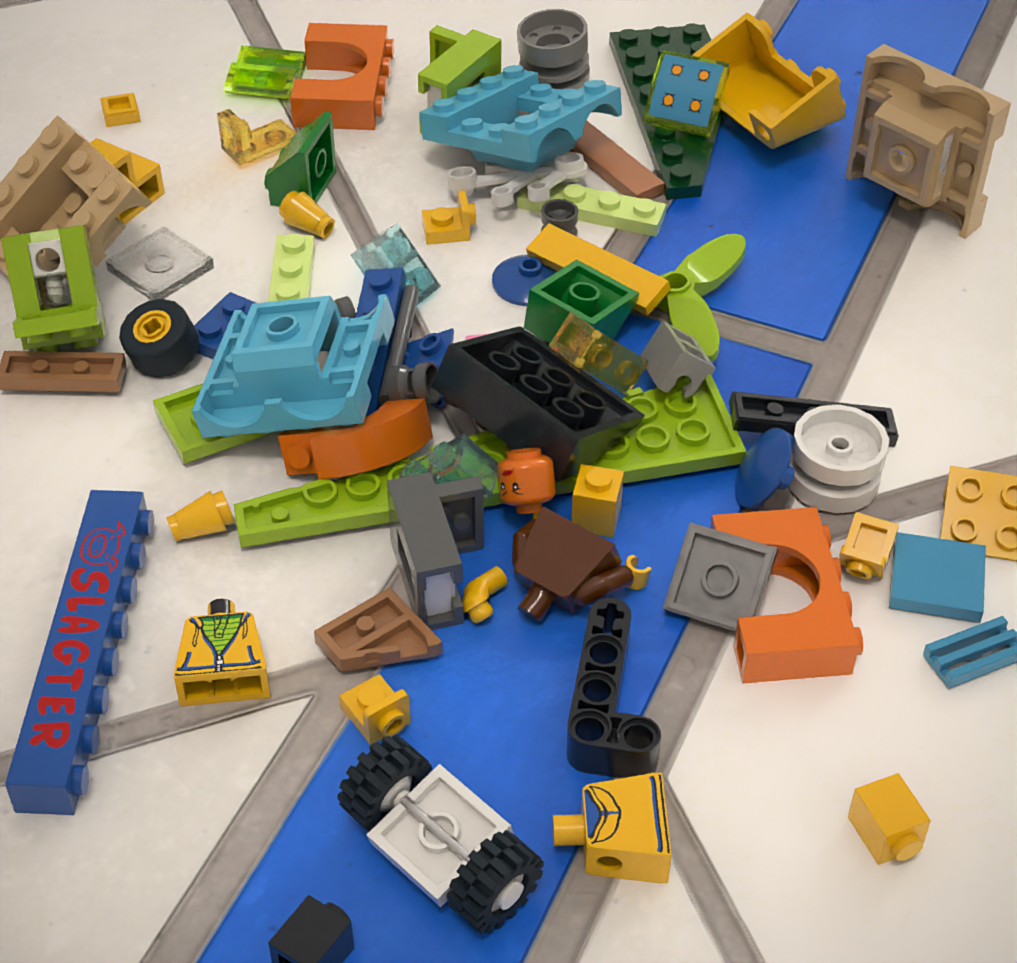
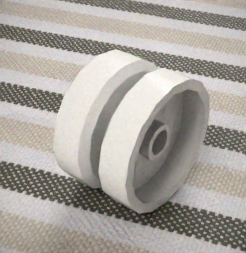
(838, 458)

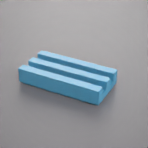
(969, 646)

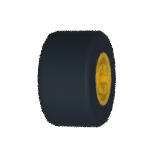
(159, 338)

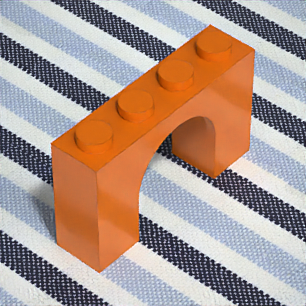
(352, 100)
(808, 641)

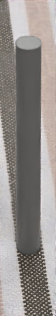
(400, 335)

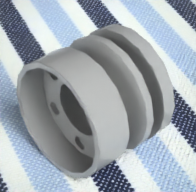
(555, 47)

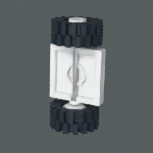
(440, 834)

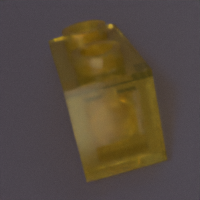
(246, 144)
(598, 354)

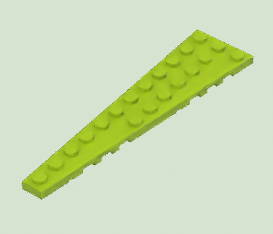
(671, 440)

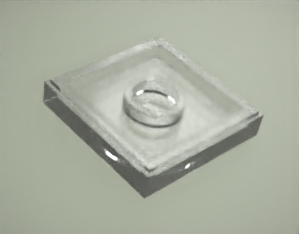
(159, 264)

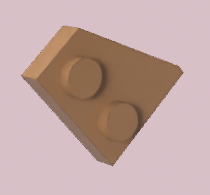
(377, 634)

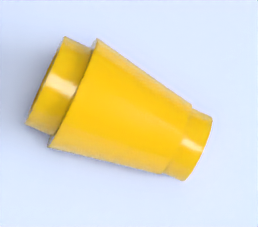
(304, 213)
(201, 517)

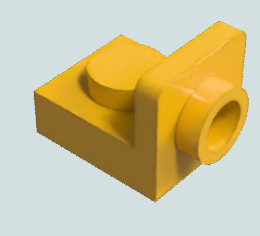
(449, 224)
(376, 709)

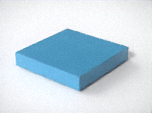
(938, 577)

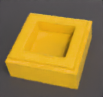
(120, 109)

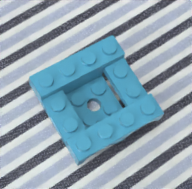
(489, 121)
(270, 373)

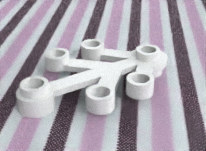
(564, 168)

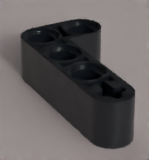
(597, 698)

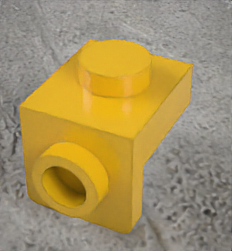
(868, 546)

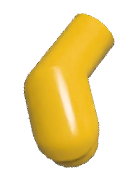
(478, 591)

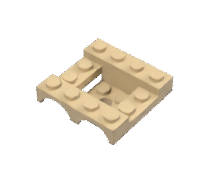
(913, 111)
(65, 185)

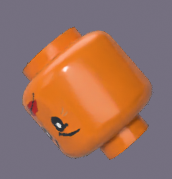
(526, 479)

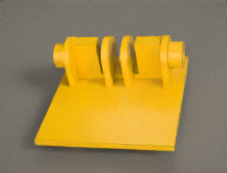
(981, 511)

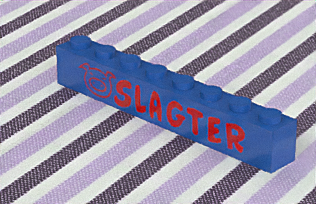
(80, 656)

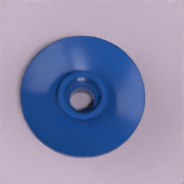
(516, 276)

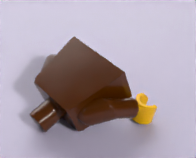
(568, 566)

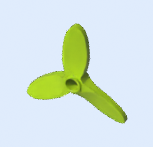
(694, 278)

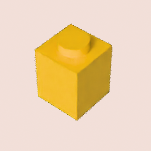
(597, 499)
(889, 819)

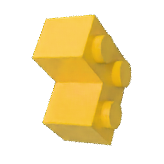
(139, 170)

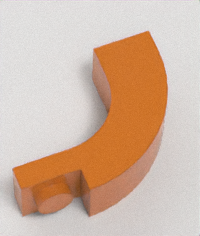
(340, 451)

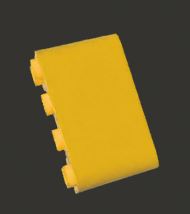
(769, 92)

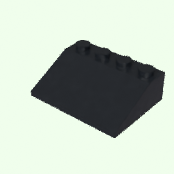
(534, 398)

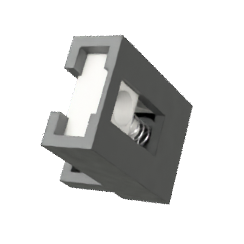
(427, 534)

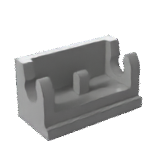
(674, 355)

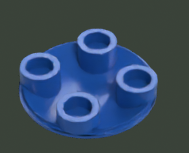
(764, 468)

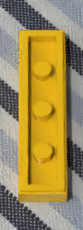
(559, 248)

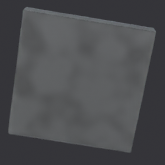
(719, 577)

